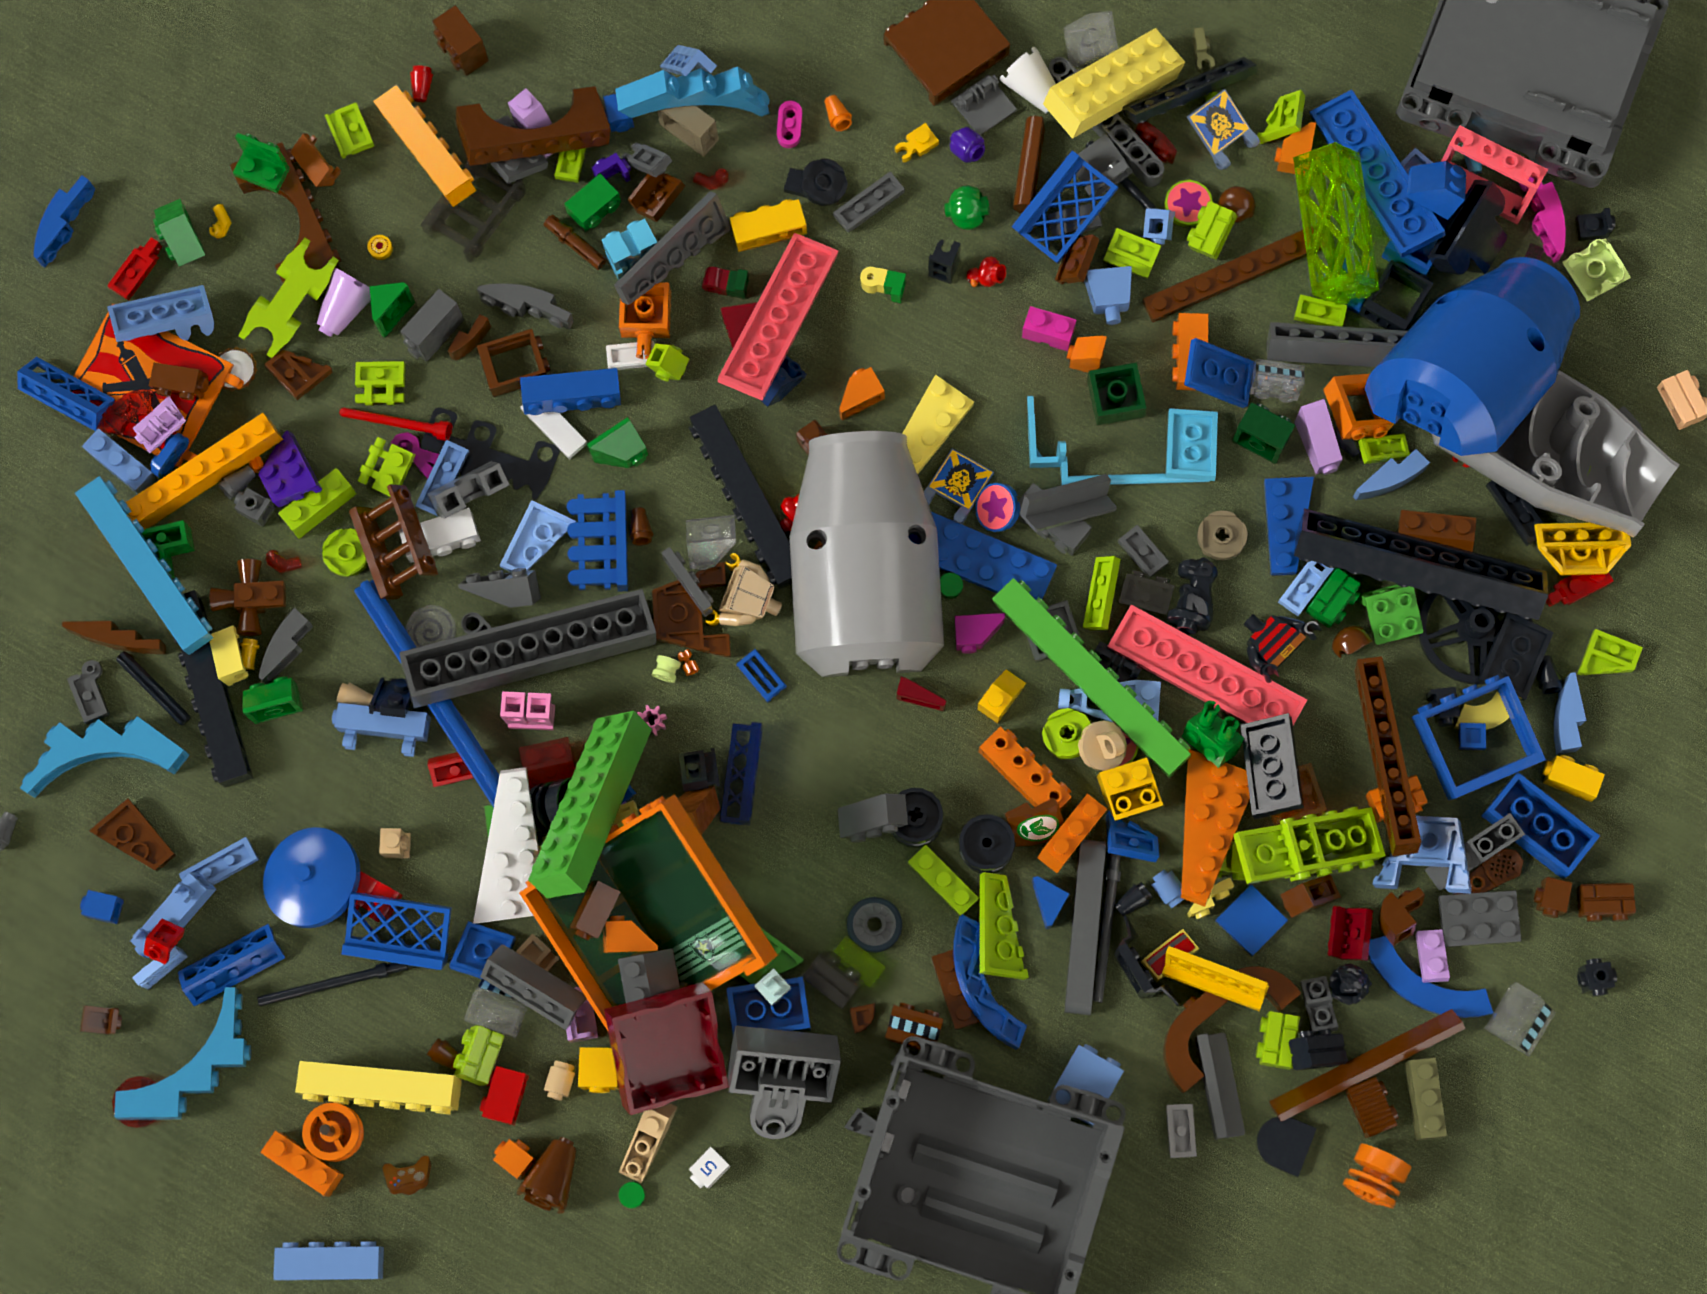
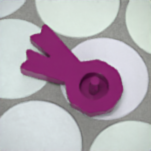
(422, 458)

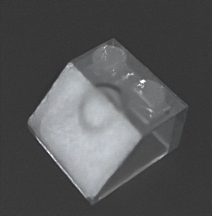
(1090, 39)

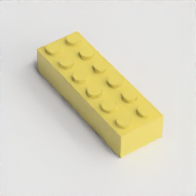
(1113, 82)
(378, 1085)

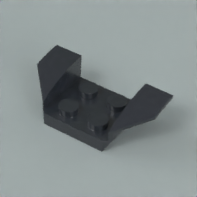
(1139, 978)

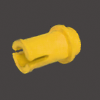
(248, 652)

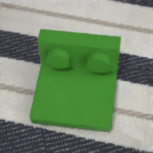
(1392, 613)

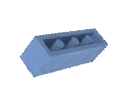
(328, 1262)

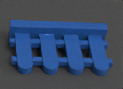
(596, 553)

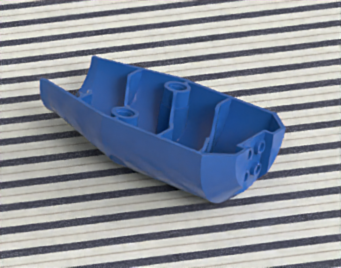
(1479, 357)

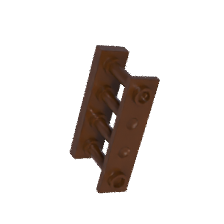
(374, 547)

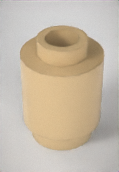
(559, 1080)

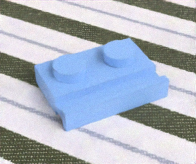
(155, 970)

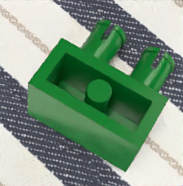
(1212, 735)

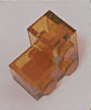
(1311, 794)

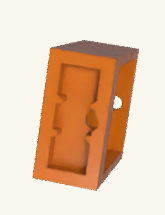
(1336, 394)

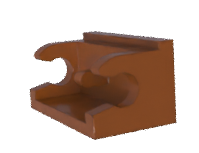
(313, 162)

